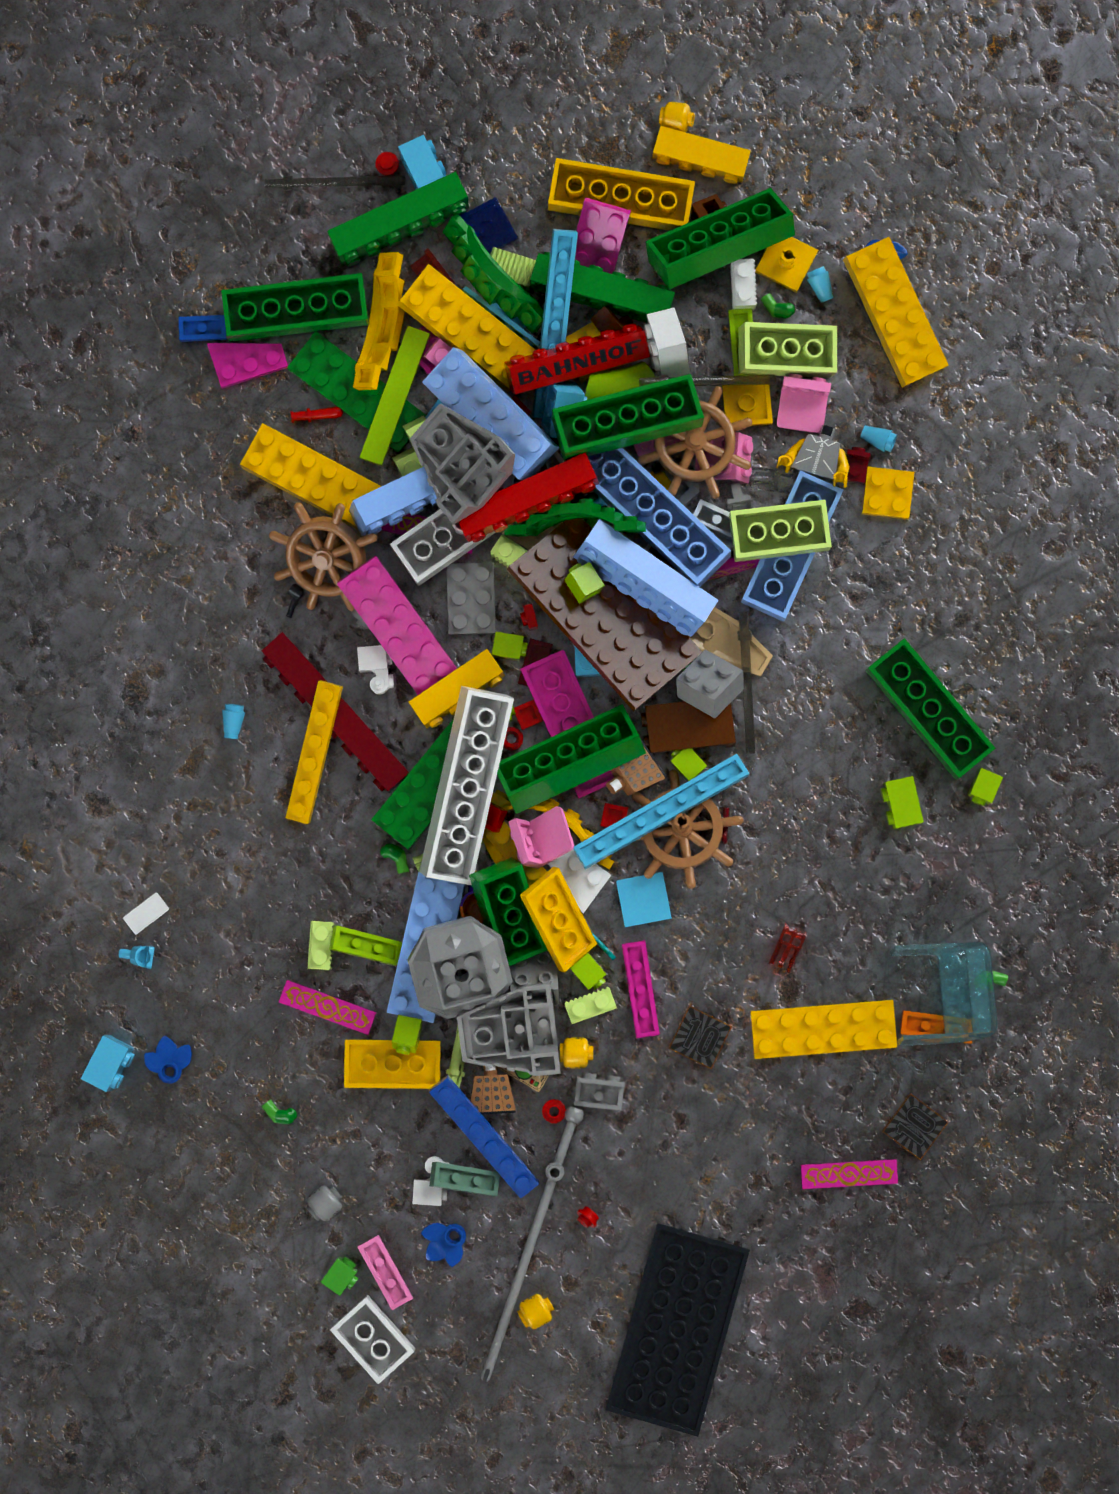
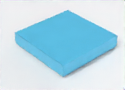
(643, 899)

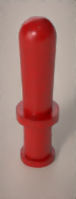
(324, 413)

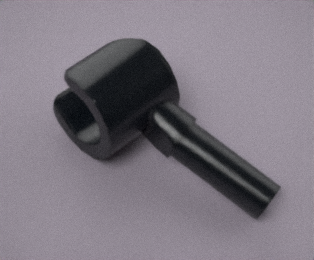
(296, 592)

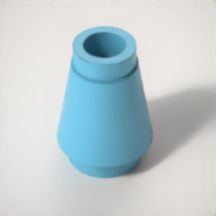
(820, 283)
(879, 437)
(232, 720)

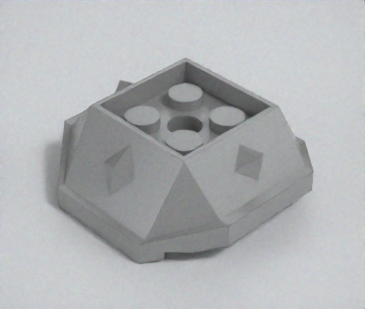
(452, 947)

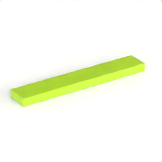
(394, 396)

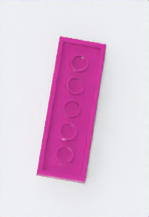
(396, 625)
(561, 704)

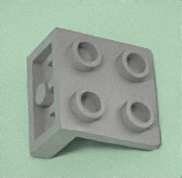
(534, 971)

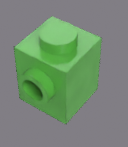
(341, 1275)

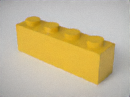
(701, 154)
(443, 696)

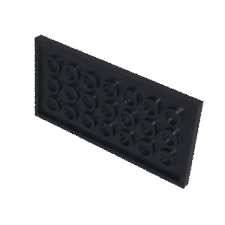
(677, 1329)

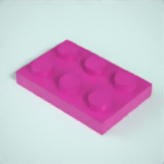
(600, 234)

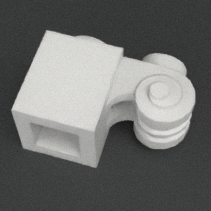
(376, 660)
(427, 1195)

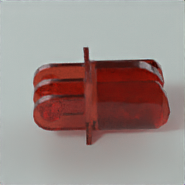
(788, 946)

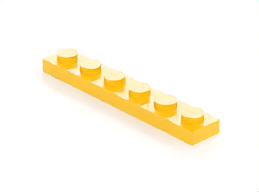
(314, 752)

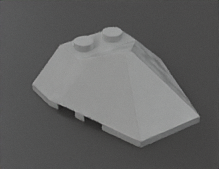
(461, 461)
(513, 1032)

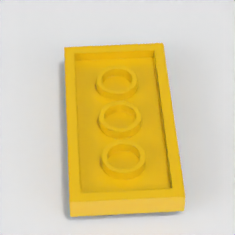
(558, 919)
(380, 1066)

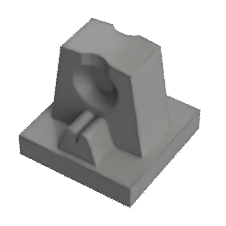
(738, 501)

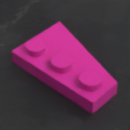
(245, 361)

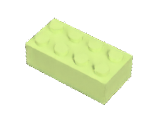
(787, 349)
(780, 530)

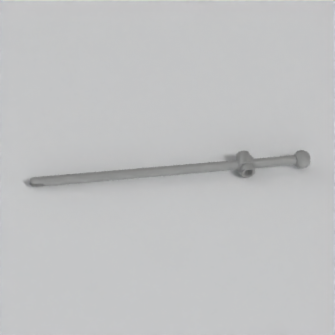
(572, 1115)

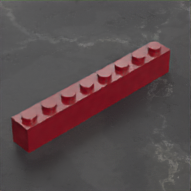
(348, 726)

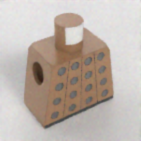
(636, 774)
(492, 1092)

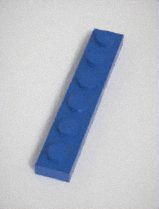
(484, 1136)

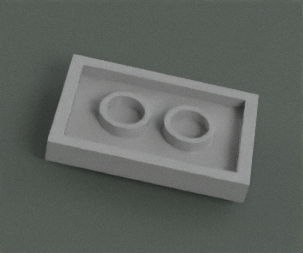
(471, 598)

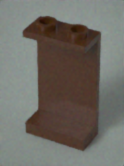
(685, 727)

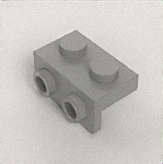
(599, 1092)

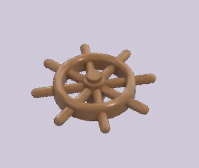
(695, 443)
(324, 555)
(683, 829)

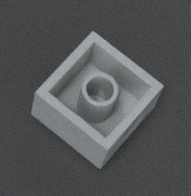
(710, 683)

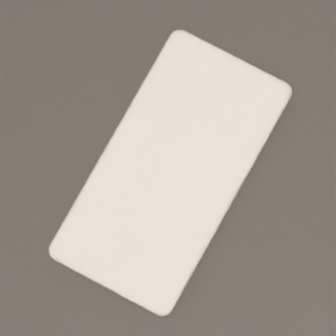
(146, 913)

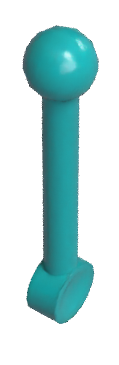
(604, 948)

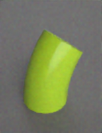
(618, 380)

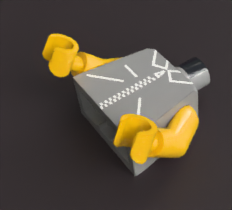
(818, 457)

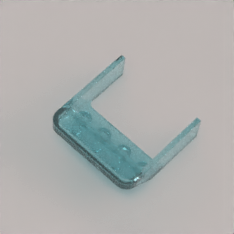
(965, 991)

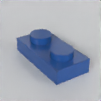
(202, 328)

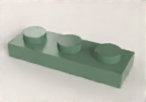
(464, 1179)

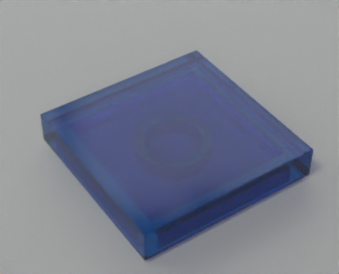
(490, 225)

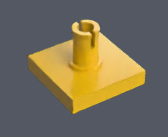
(787, 263)

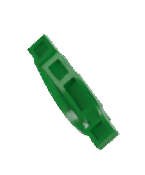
(489, 277)
(566, 511)

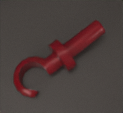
(725, 829)

